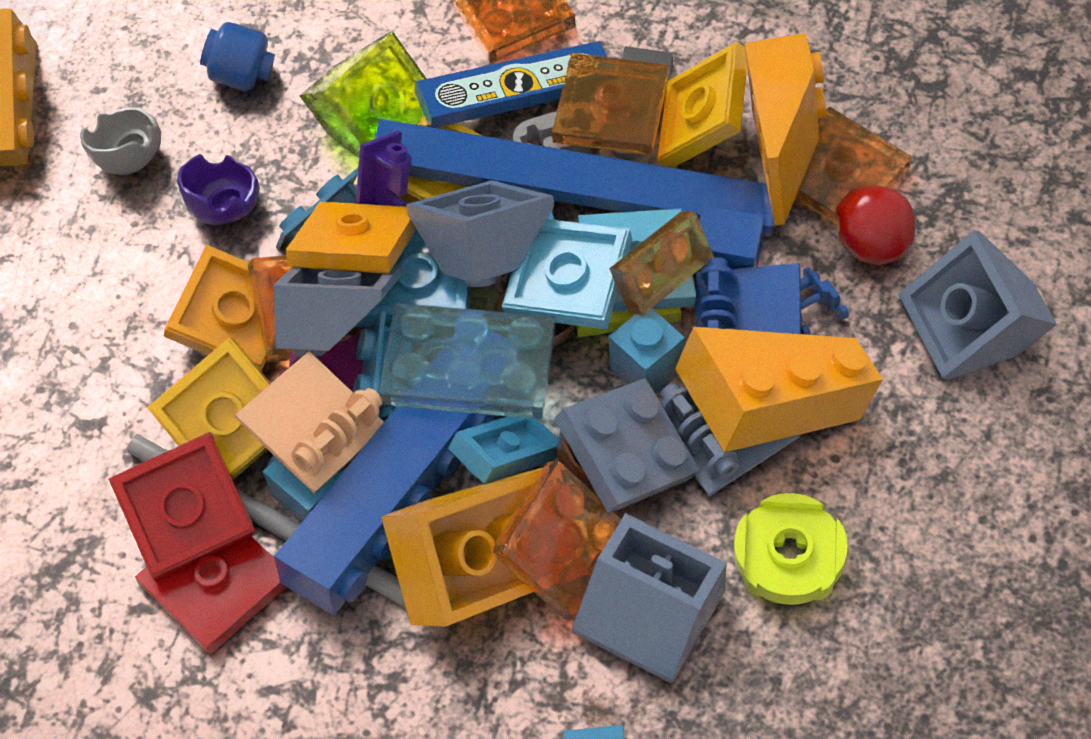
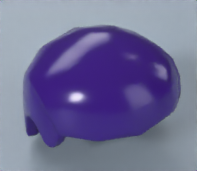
(218, 191)

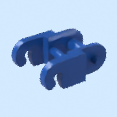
(824, 293)

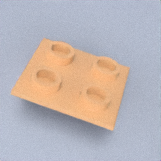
(312, 421)

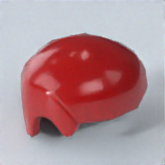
(876, 224)

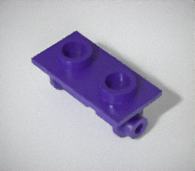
(383, 171)

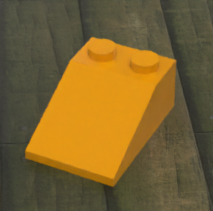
(785, 113)
(446, 555)

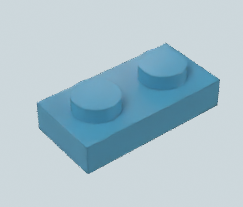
(504, 447)

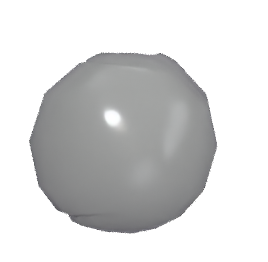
(122, 140)

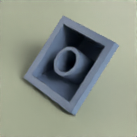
(481, 229)
(323, 305)
(975, 308)

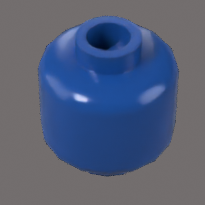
(237, 56)

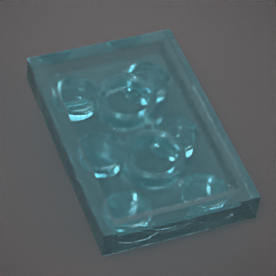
(467, 361)

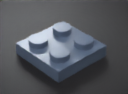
(626, 445)

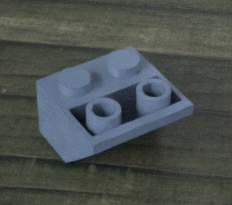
(650, 598)

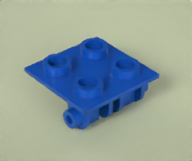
(749, 297)

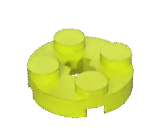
(783, 579)

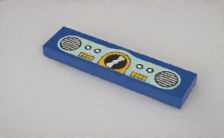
(497, 86)

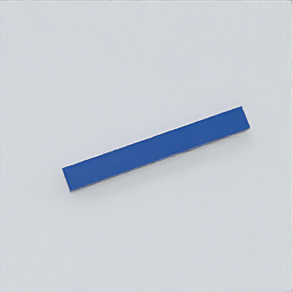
(572, 175)

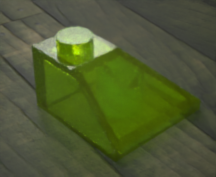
(366, 88)

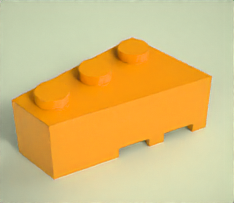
(16, 88)
(774, 384)

